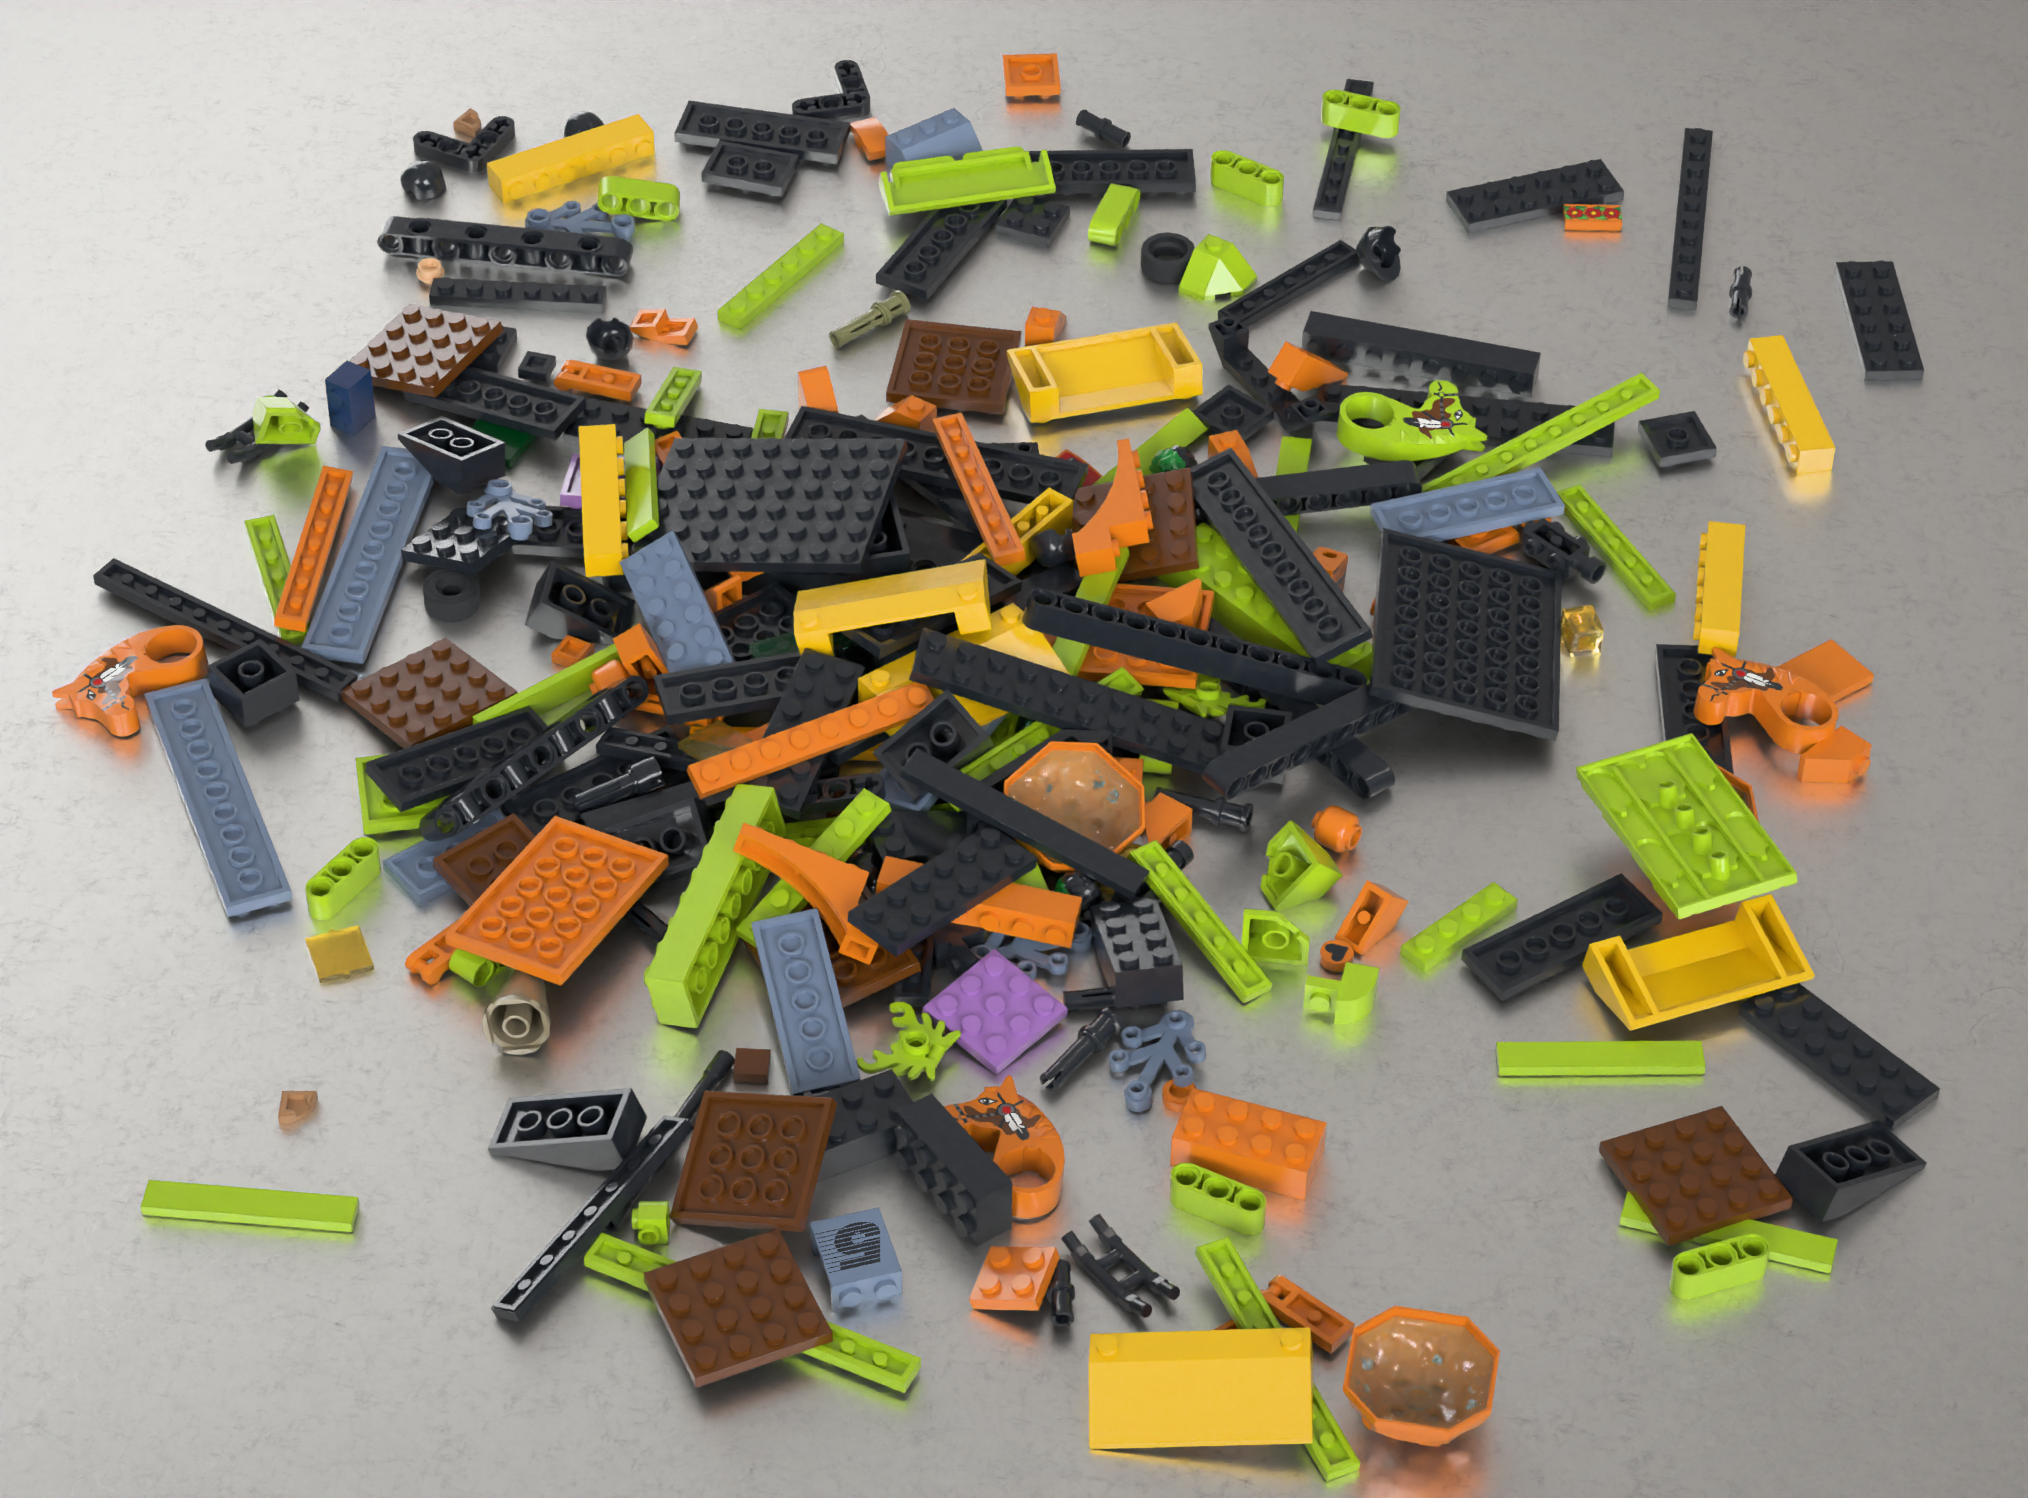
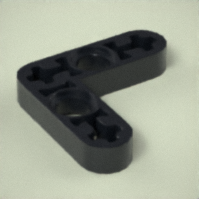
(847, 104)
(465, 155)
(847, 783)

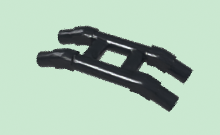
(241, 435)
(1119, 1252)

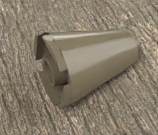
(518, 1015)

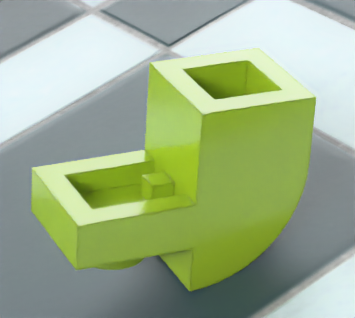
(1349, 998)

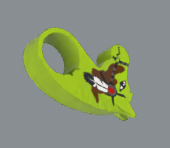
(1409, 432)

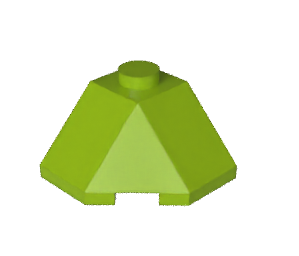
(1216, 269)
(282, 422)
(1297, 869)
(1273, 938)

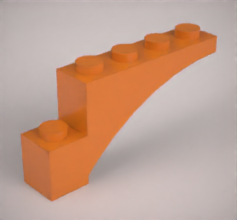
(1119, 519)
(820, 879)

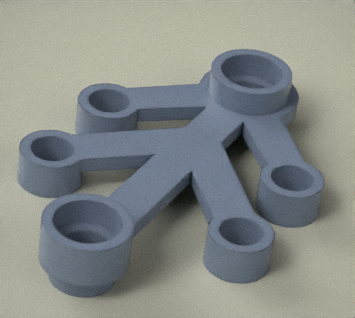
(578, 222)
(504, 497)
(1030, 951)
(1173, 1027)

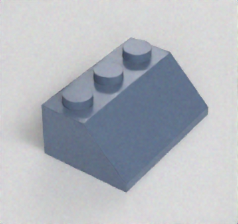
(935, 137)

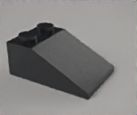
(455, 454)
(577, 607)
(940, 730)
(672, 830)

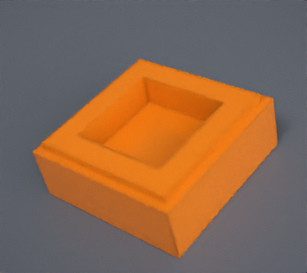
(572, 651)

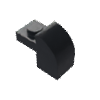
(953, 947)

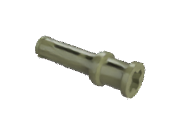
(879, 314)

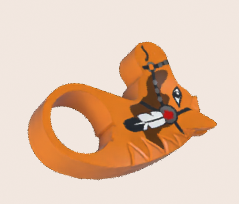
(130, 669)
(1770, 695)
(1021, 1142)

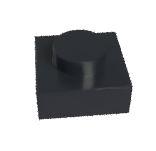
(537, 367)

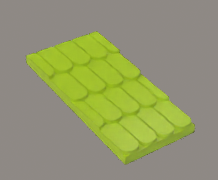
(1685, 826)

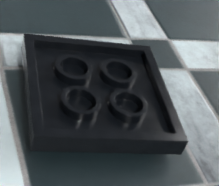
(458, 545)

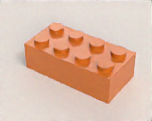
(1249, 1143)

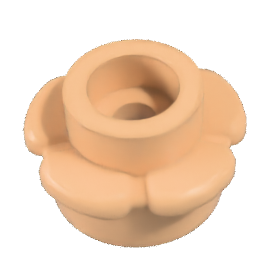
(429, 269)

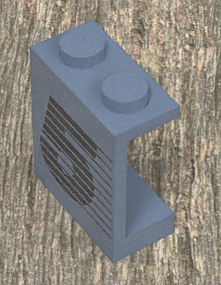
(857, 1257)

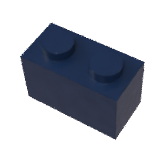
(350, 398)

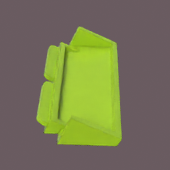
(973, 180)

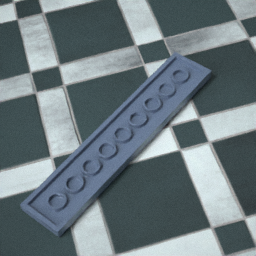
(370, 558)
(218, 797)

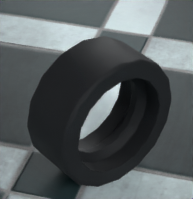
(1165, 244)

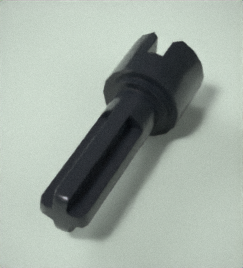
(639, 777)

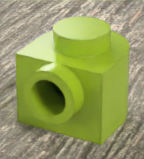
(652, 1221)

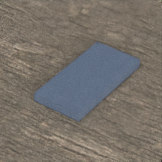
(414, 866)

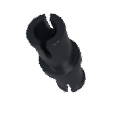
(1103, 128)
(1740, 292)
(1061, 1294)

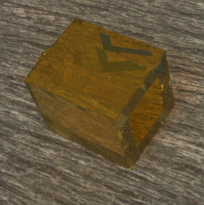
(1581, 630)

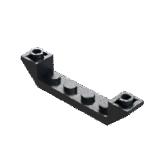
(1231, 343)
(996, 779)

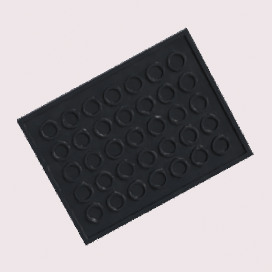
(776, 502)
(1467, 634)

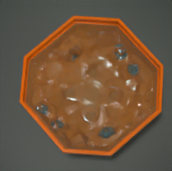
(1083, 791)
(1421, 1375)

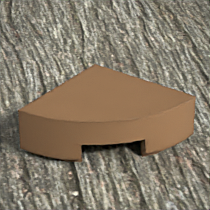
(468, 123)
(296, 1105)

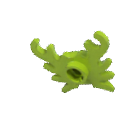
(1208, 698)
(917, 1048)

